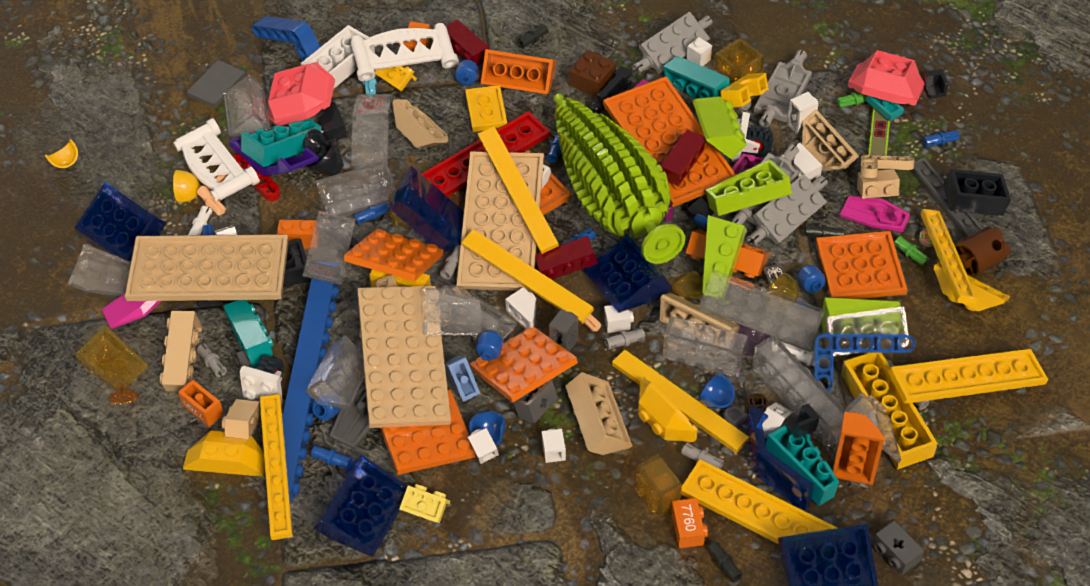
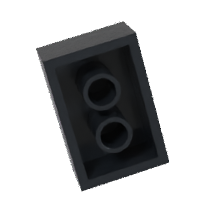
(976, 192)

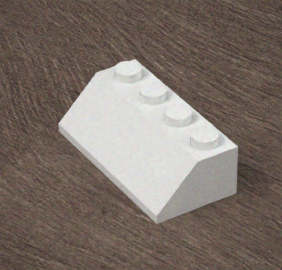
(337, 55)

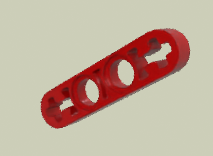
(261, 188)

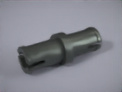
(532, 36)
(824, 231)
(725, 562)

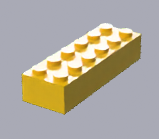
(871, 376)

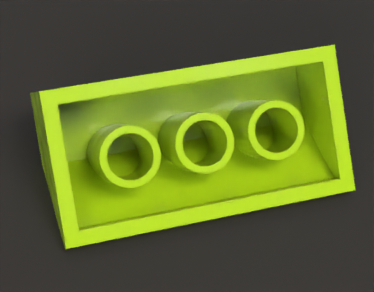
(720, 125)

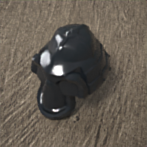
(328, 151)

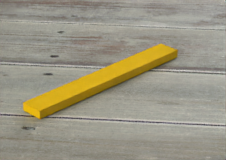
(518, 190)
(948, 257)
(527, 275)
(689, 406)
(276, 467)

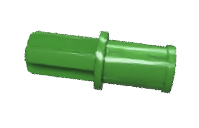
(853, 99)
(910, 251)

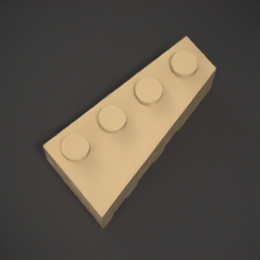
(180, 350)

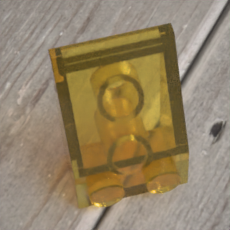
(110, 359)

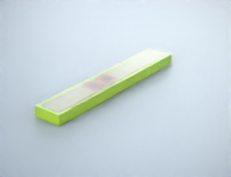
(878, 134)

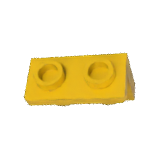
(396, 76)

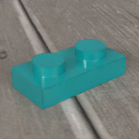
(887, 109)

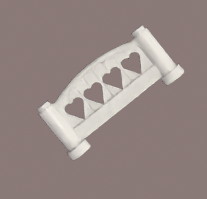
(369, 61)
(207, 135)

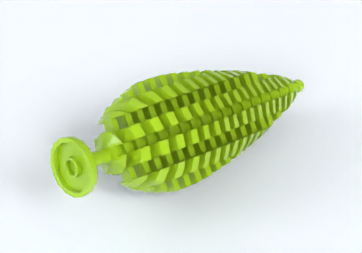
(616, 179)

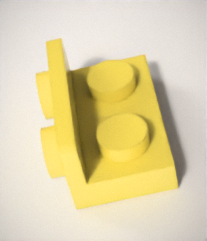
(424, 504)

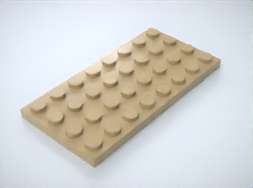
(495, 216)
(207, 268)
(400, 363)

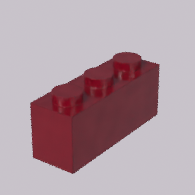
(466, 43)
(683, 156)
(567, 258)

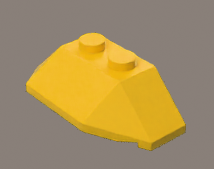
(986, 295)
(663, 415)
(226, 455)

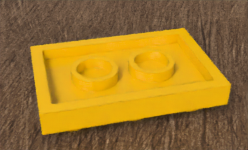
(486, 108)

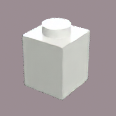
(699, 52)
(617, 321)
(483, 445)
(553, 445)

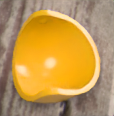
(65, 156)
(185, 186)

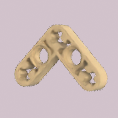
(871, 163)

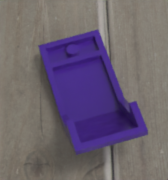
(282, 166)

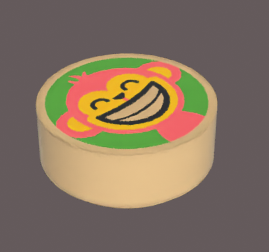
(924, 239)

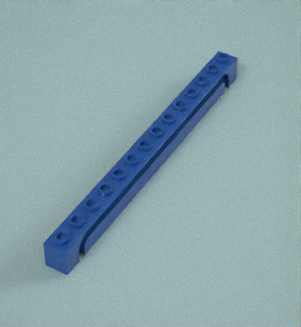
(309, 354)

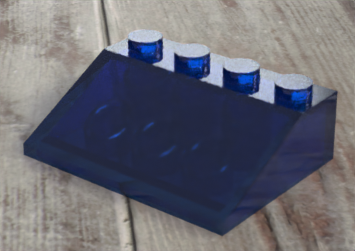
(428, 210)
(116, 220)
(627, 276)
(362, 507)
(829, 557)

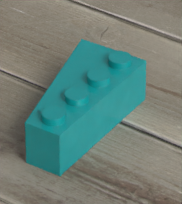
(695, 79)
(281, 142)
(249, 331)
(805, 460)

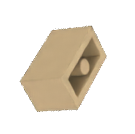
(884, 185)
(241, 419)

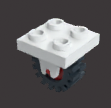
(757, 139)
(263, 380)

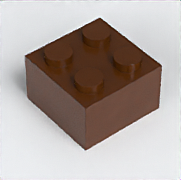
(591, 73)

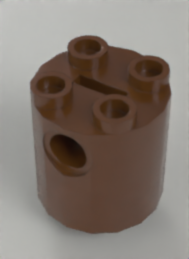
(982, 250)

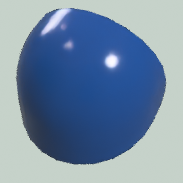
(717, 393)
(492, 421)

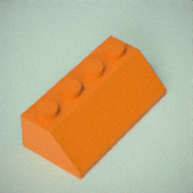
(518, 71)
(750, 259)
(858, 449)

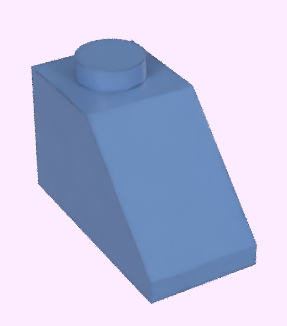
(461, 378)

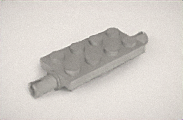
(671, 42)
(785, 84)
(783, 162)
(786, 213)

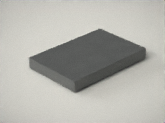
(215, 83)

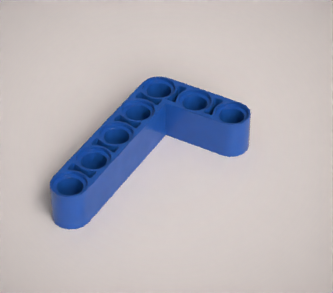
(288, 31)
(854, 348)

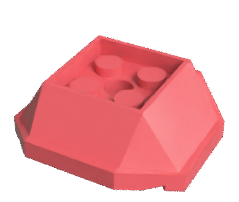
(888, 78)
(299, 93)

